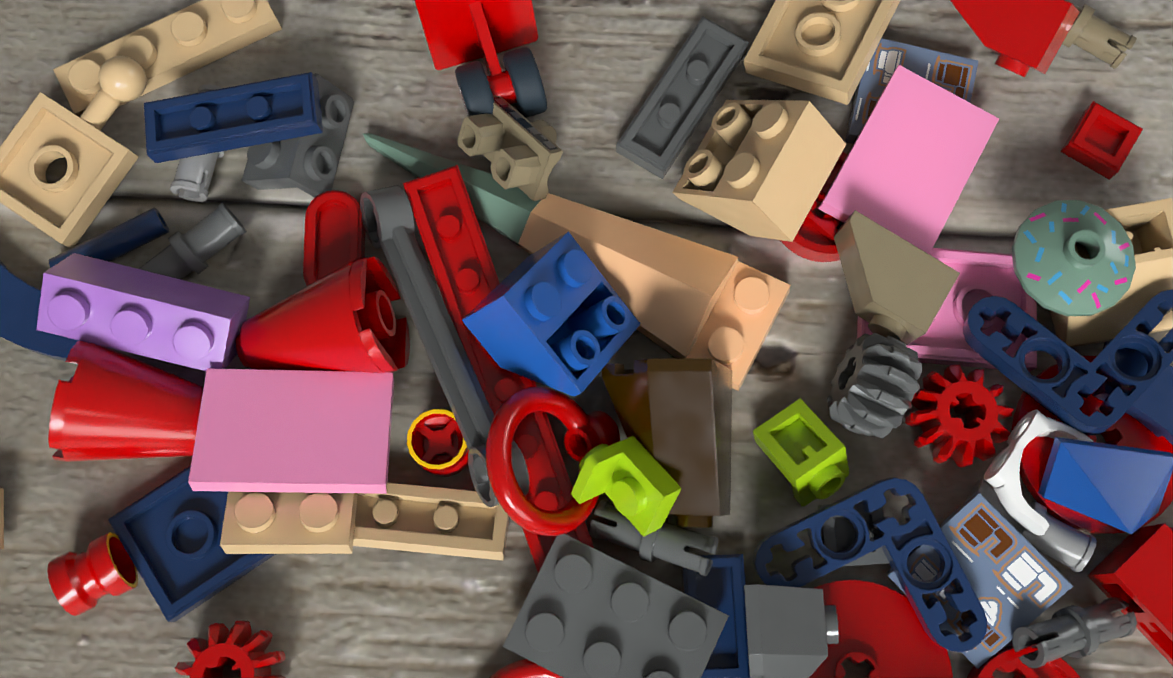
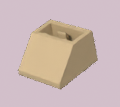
(761, 166)
(1151, 233)

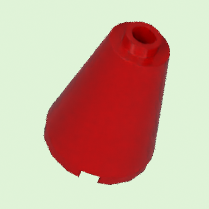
(331, 325)
(121, 409)

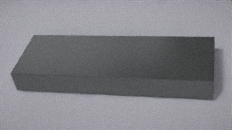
(682, 97)

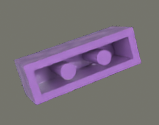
(141, 312)

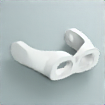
(1005, 468)

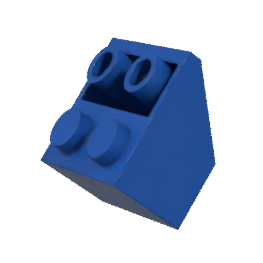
(553, 319)

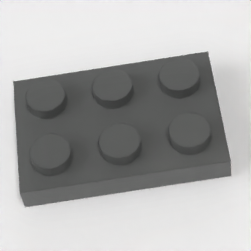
(611, 620)

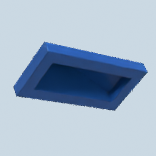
(1107, 481)

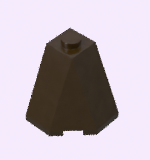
(685, 422)

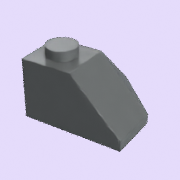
(788, 630)

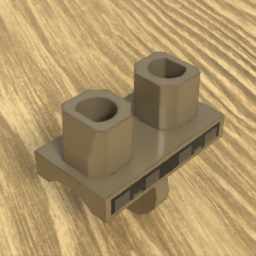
(518, 149)

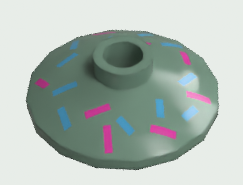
(1053, 270)

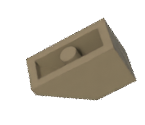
(891, 279)

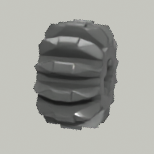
(874, 385)

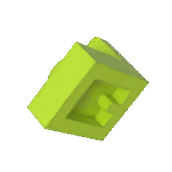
(804, 452)
(632, 482)

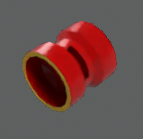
(432, 435)
(87, 576)

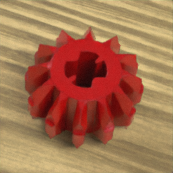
(966, 397)
(231, 648)

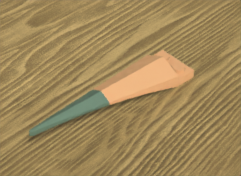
(680, 291)

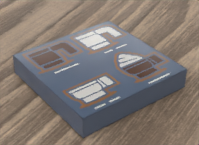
(943, 69)
(1002, 568)

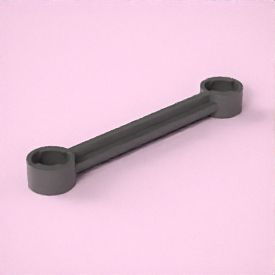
(391, 226)

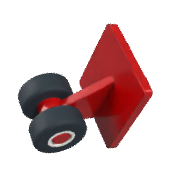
(479, 29)

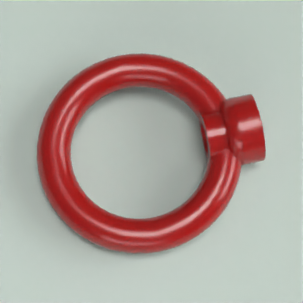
(583, 434)

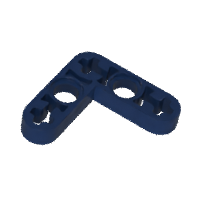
(1075, 375)
(896, 542)

